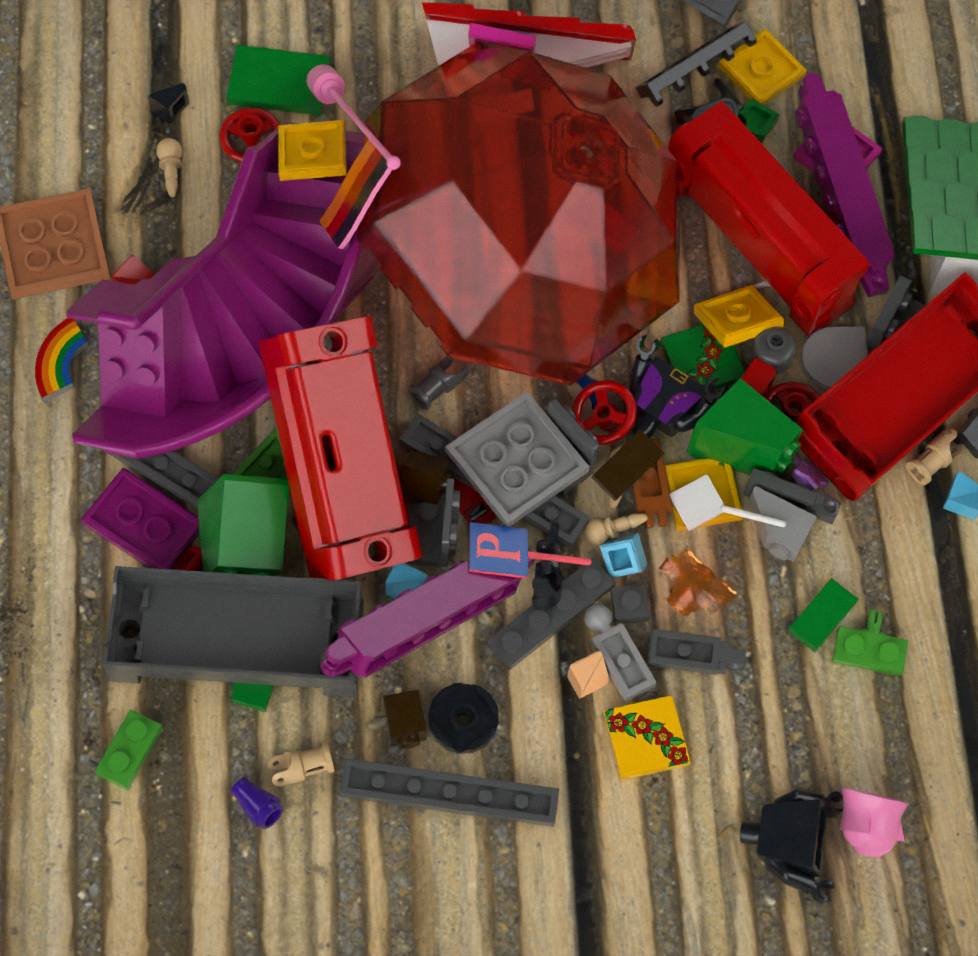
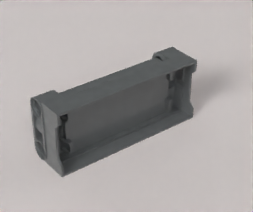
(228, 628)

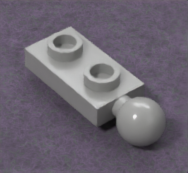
(619, 653)

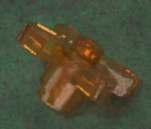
(695, 585)

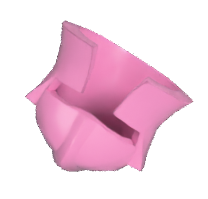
(871, 821)

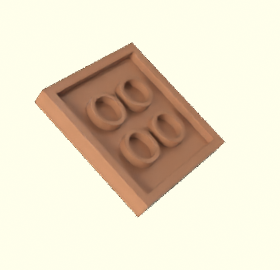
(52, 244)

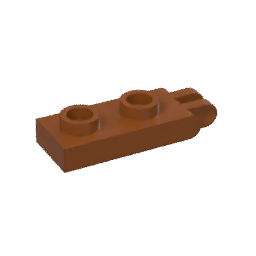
(652, 493)

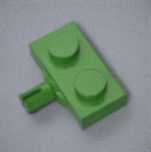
(265, 460)
(870, 648)

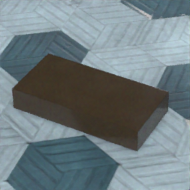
(627, 465)

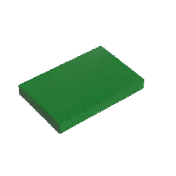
(274, 80)

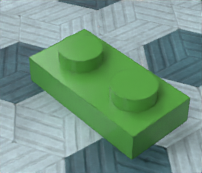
(128, 750)

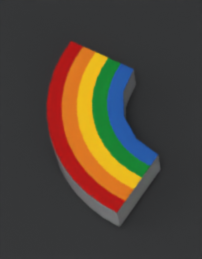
(56, 359)

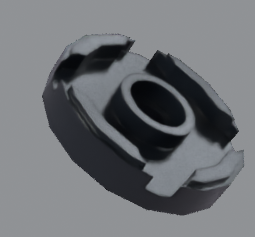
(463, 700)

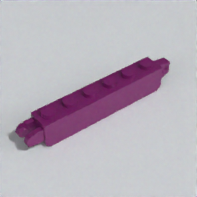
(844, 178)
(415, 619)

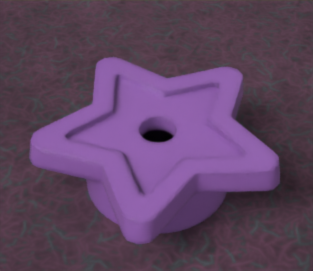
(808, 474)

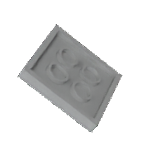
(517, 459)

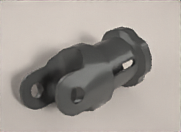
(436, 383)

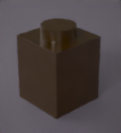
(425, 477)
(405, 719)

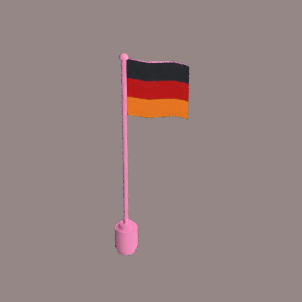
(365, 174)

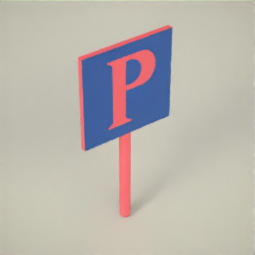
(505, 551)

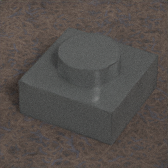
(630, 604)

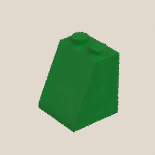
(746, 433)
(243, 525)

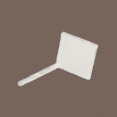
(700, 503)

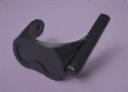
(727, 96)
(548, 577)

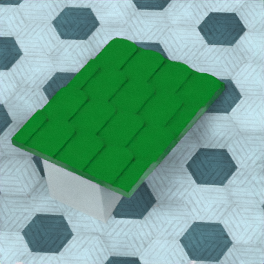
(943, 196)

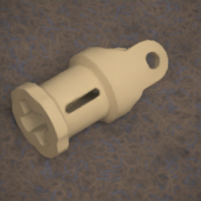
(936, 455)
(300, 764)

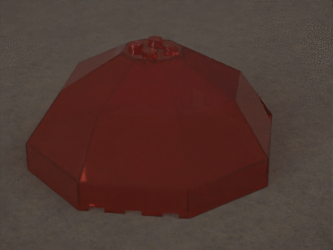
(507, 225)

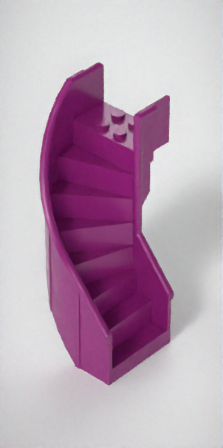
(185, 344)

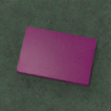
(142, 521)

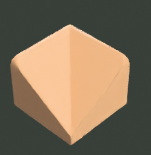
(588, 674)

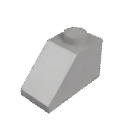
(781, 541)

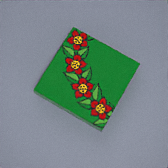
(702, 356)

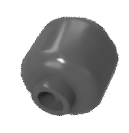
(775, 348)

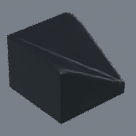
(169, 102)

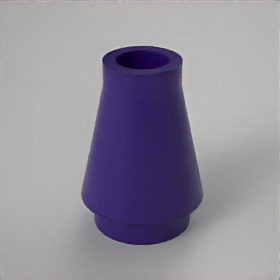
(257, 803)

